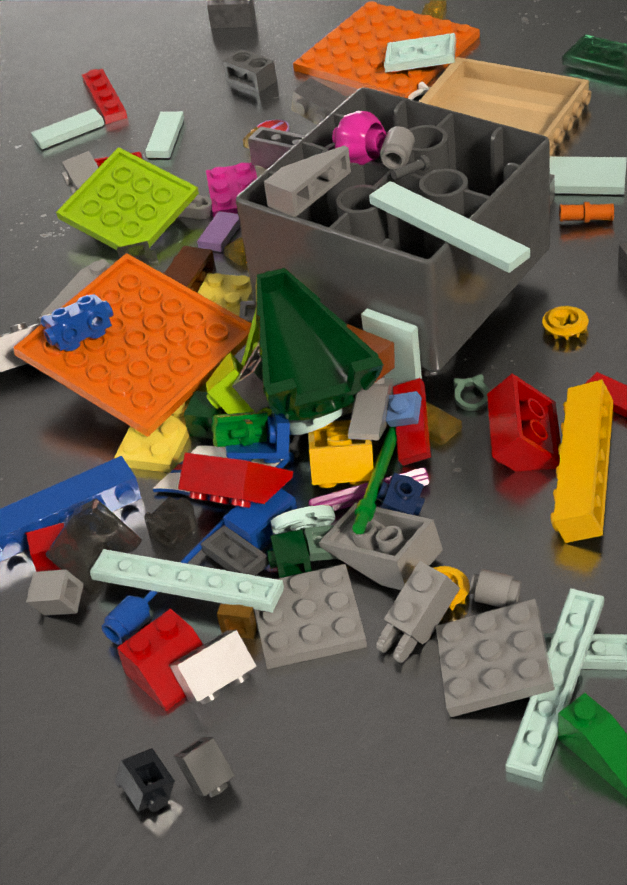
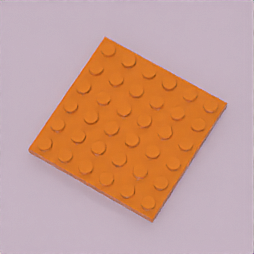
(358, 46)
(153, 355)

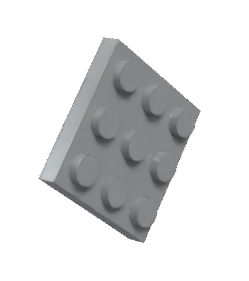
(311, 619)
(493, 658)

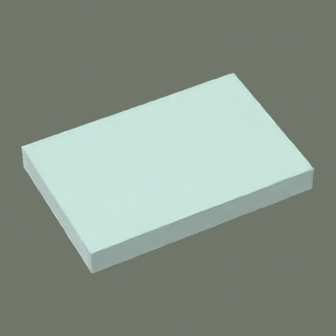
(420, 52)
(589, 175)
(405, 344)

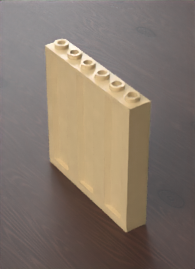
(511, 96)

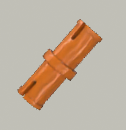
(586, 212)

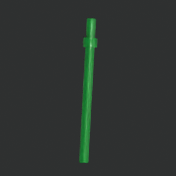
(366, 507)

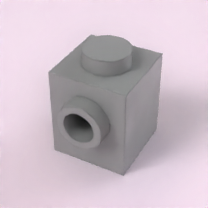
(55, 592)

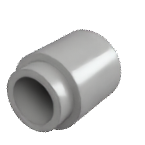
(397, 147)
(495, 588)

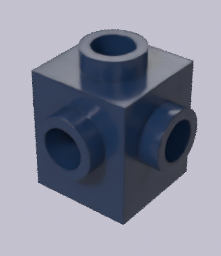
(401, 495)

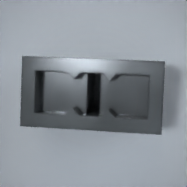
(250, 70)

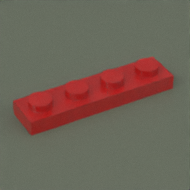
(104, 96)

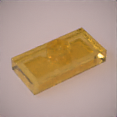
(441, 424)

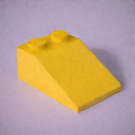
(337, 458)

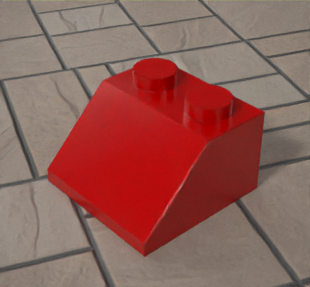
(152, 650)

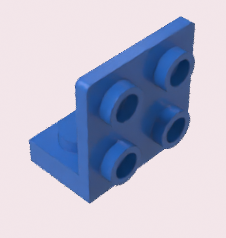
(270, 451)

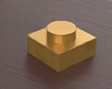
(237, 618)

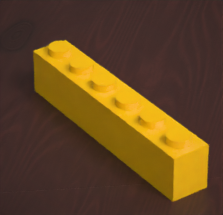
(583, 462)

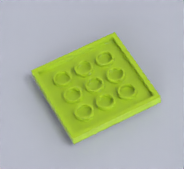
(127, 201)

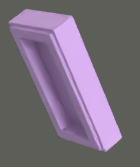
(219, 231)

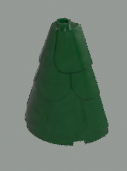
(307, 351)

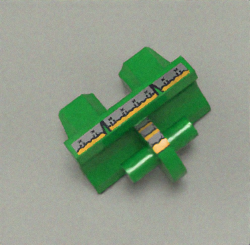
(239, 428)

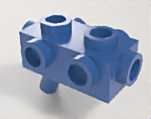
(77, 322)

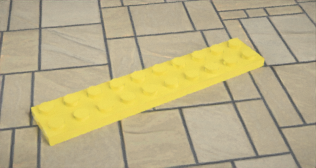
(166, 443)

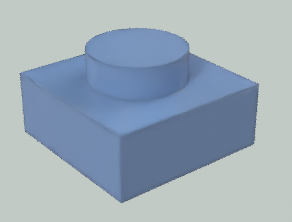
(403, 409)

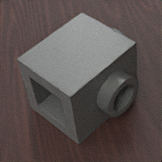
(205, 767)

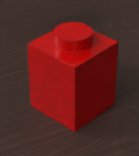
(39, 543)

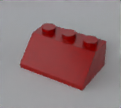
(523, 426)
(230, 479)

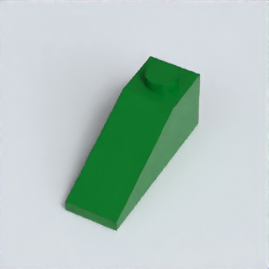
(595, 739)

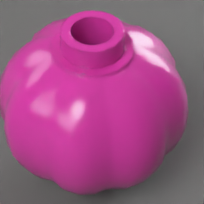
(360, 133)

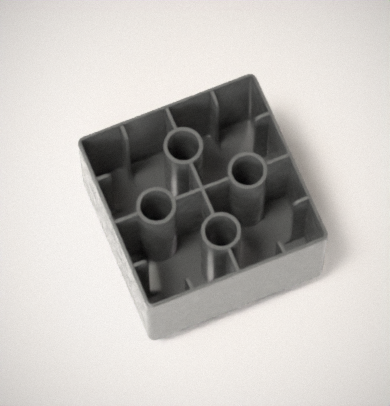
(375, 261)

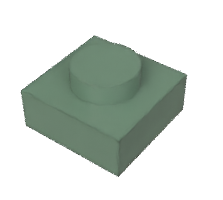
(312, 538)

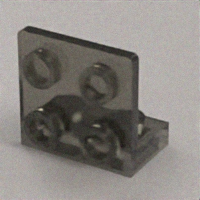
(85, 536)

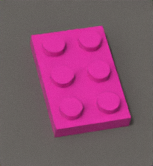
(227, 184)

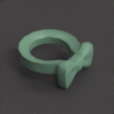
(478, 382)

